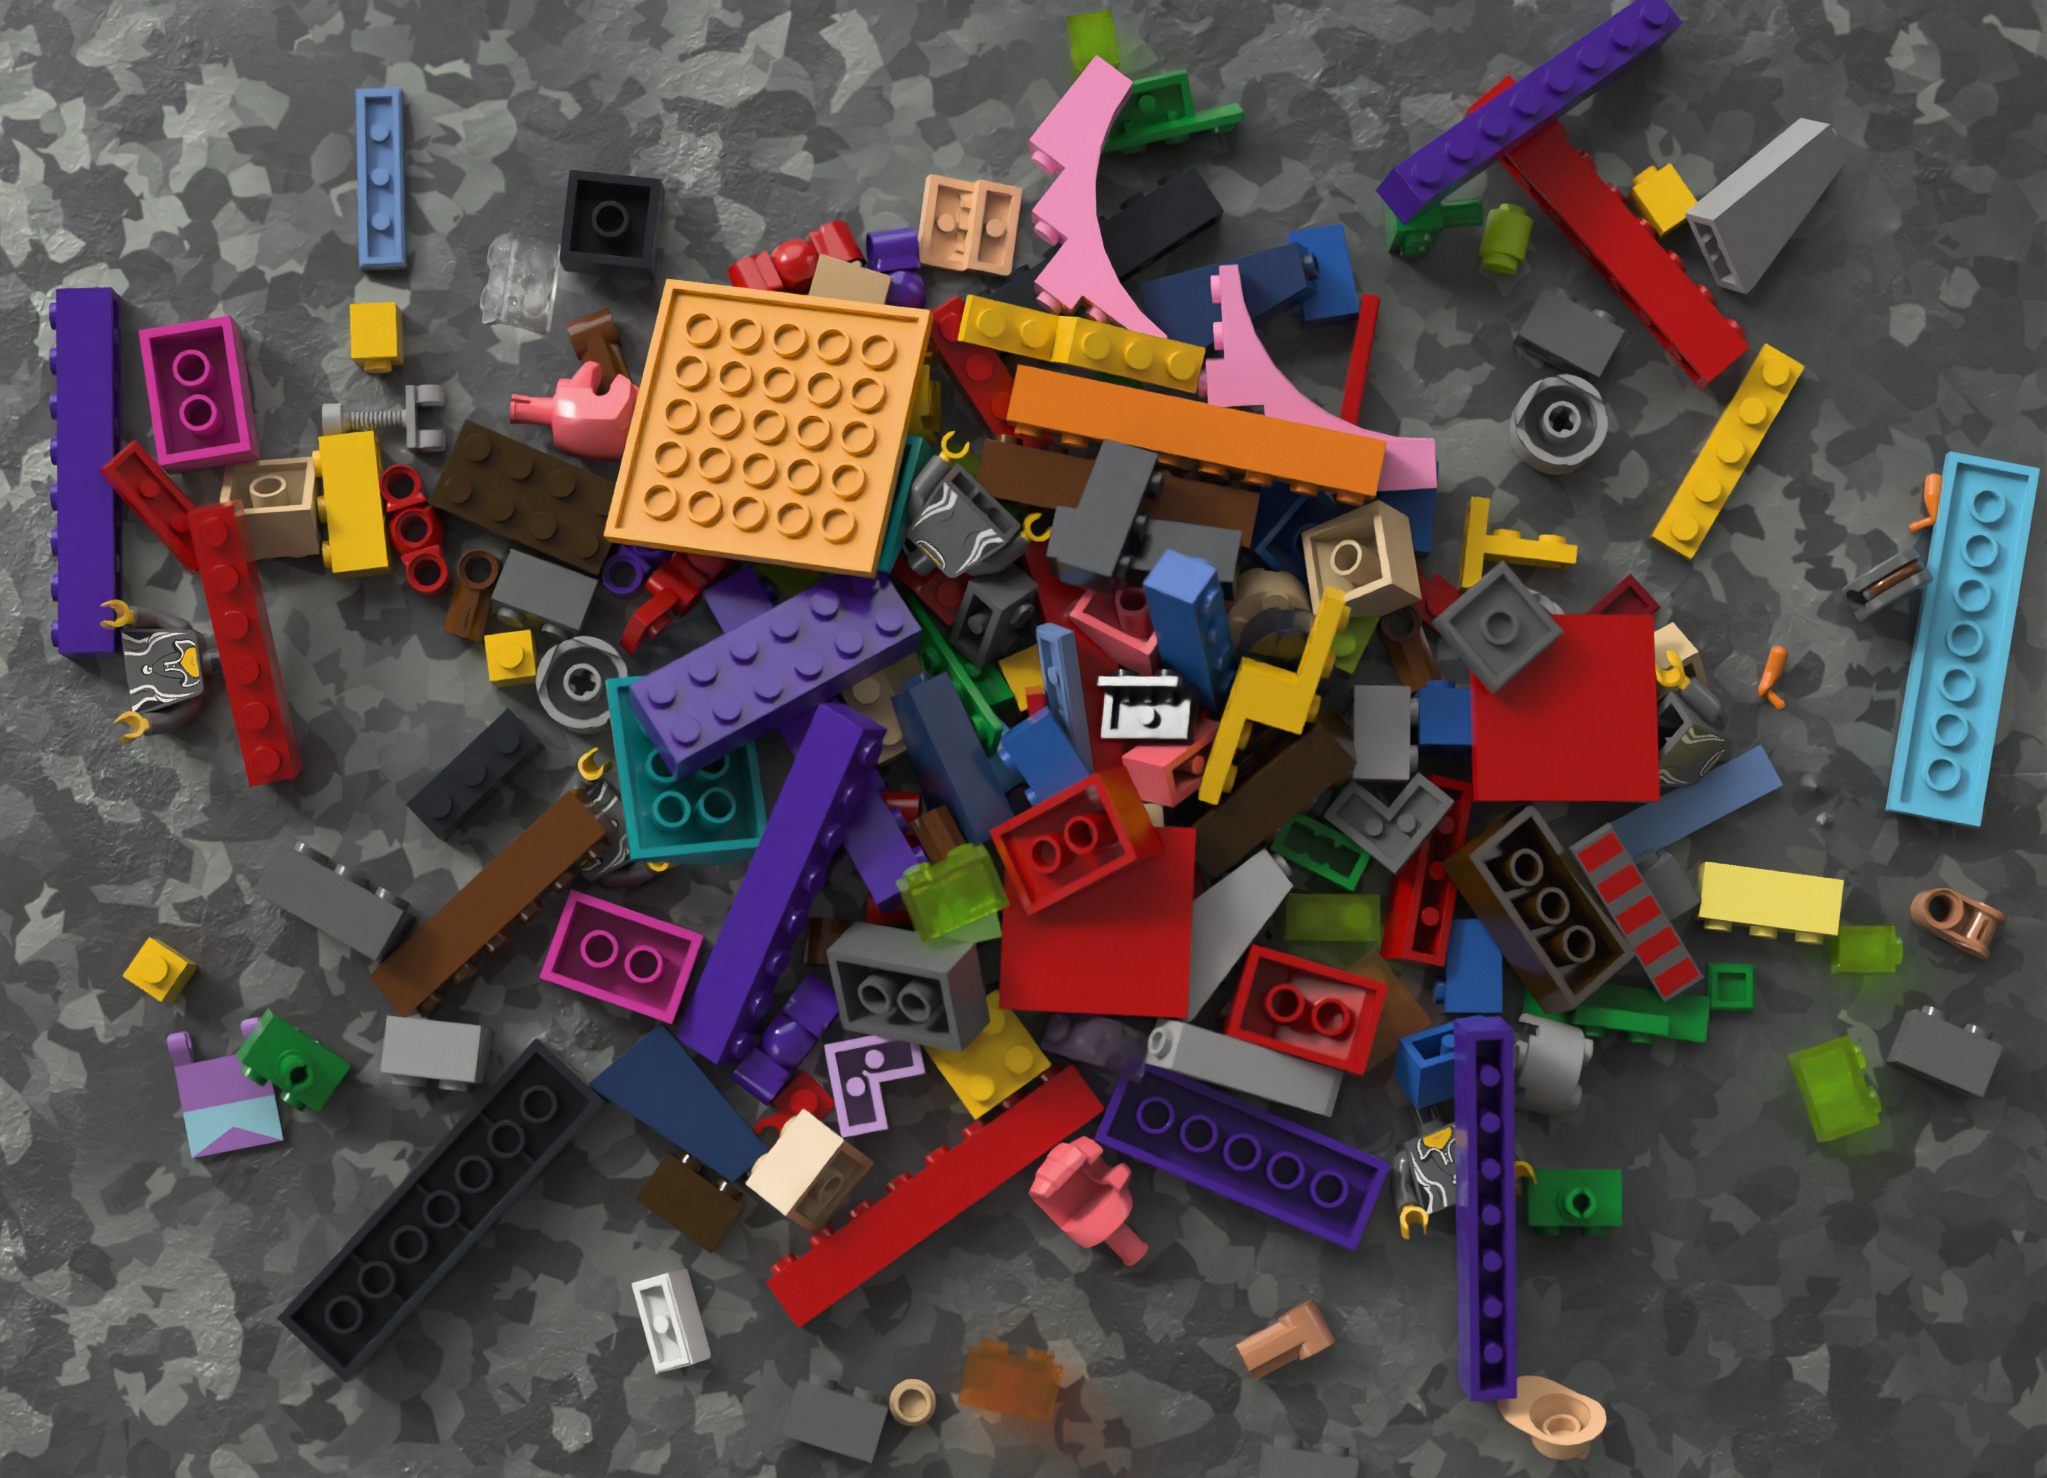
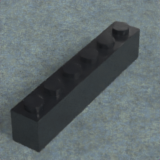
(1133, 238)

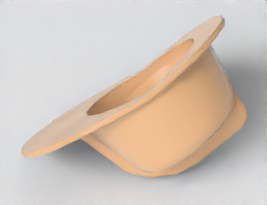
(1554, 1417)

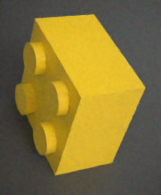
(993, 1063)

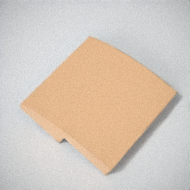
(968, 226)

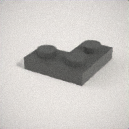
(1393, 832)

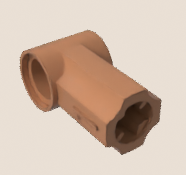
(1294, 1336)

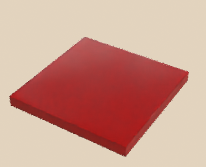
(1573, 719)
(1110, 946)

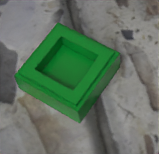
(1730, 986)

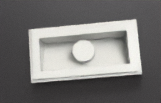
(671, 1320)

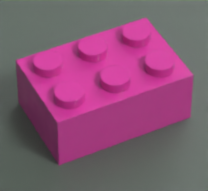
(199, 395)
(623, 957)

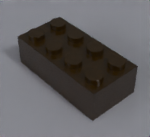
(527, 499)
(1274, 780)
(1538, 909)

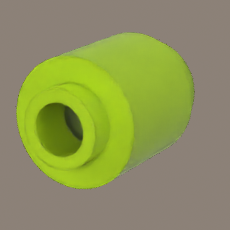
(1505, 239)

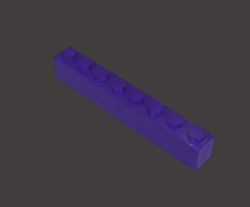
(1526, 108)
(87, 438)
(872, 831)
(781, 883)
(1485, 1208)

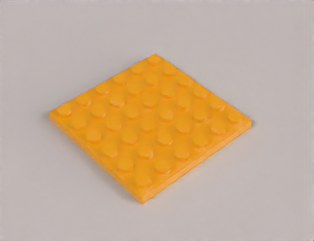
(770, 427)

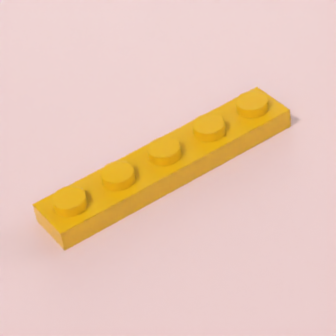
(1727, 452)

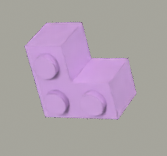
(856, 1075)

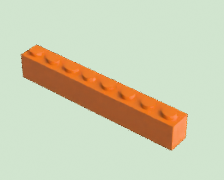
(1197, 434)

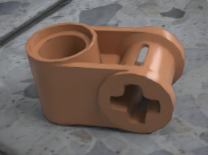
(1965, 924)

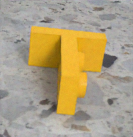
(1505, 546)

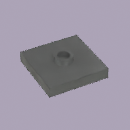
(1497, 627)

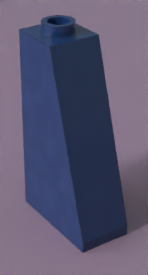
(1270, 285)
(949, 756)
(680, 1101)

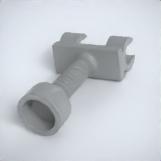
(339, 421)

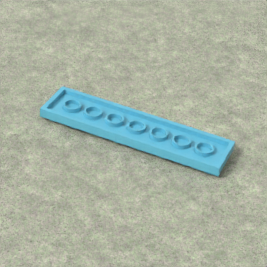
(1962, 640)

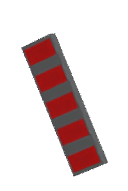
(1636, 912)

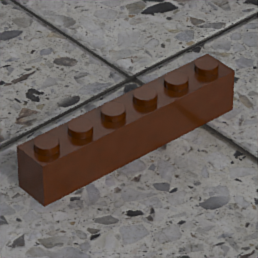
(1051, 478)
(494, 903)

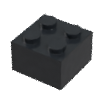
(612, 225)

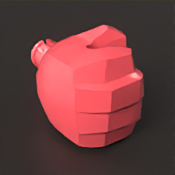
(581, 421)
(1088, 1198)

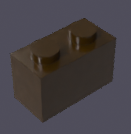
(692, 1201)

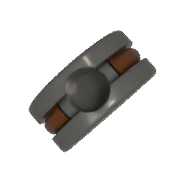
(1886, 585)

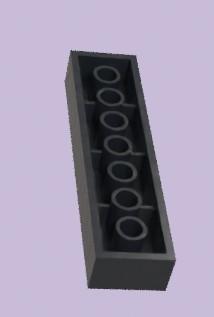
(443, 1210)

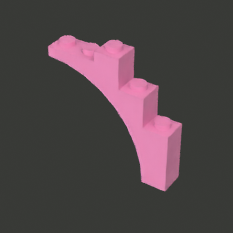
(1072, 147)
(1251, 378)

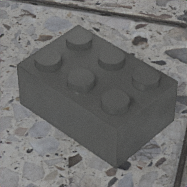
(335, 901)
(908, 988)

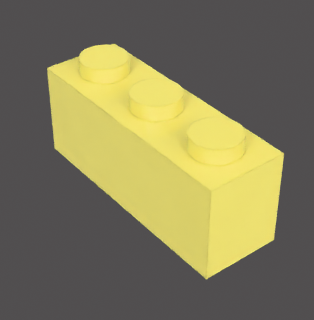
(1767, 902)

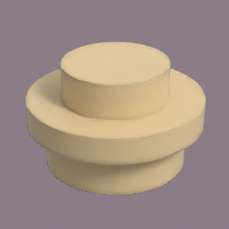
(912, 1402)

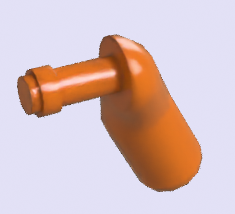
(1932, 496)
(1772, 673)

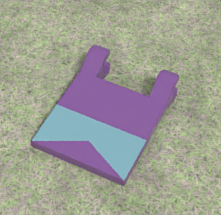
(220, 1103)

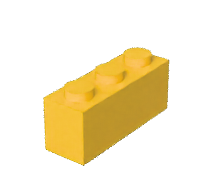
(353, 505)

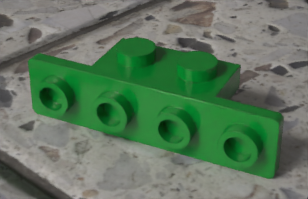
(1165, 110)
(980, 691)
(1633, 1012)

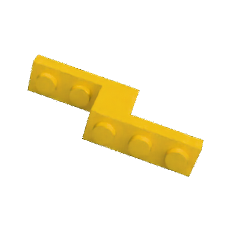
(1081, 344)
(1274, 695)

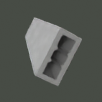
(1764, 202)
(1230, 918)
(1243, 1067)

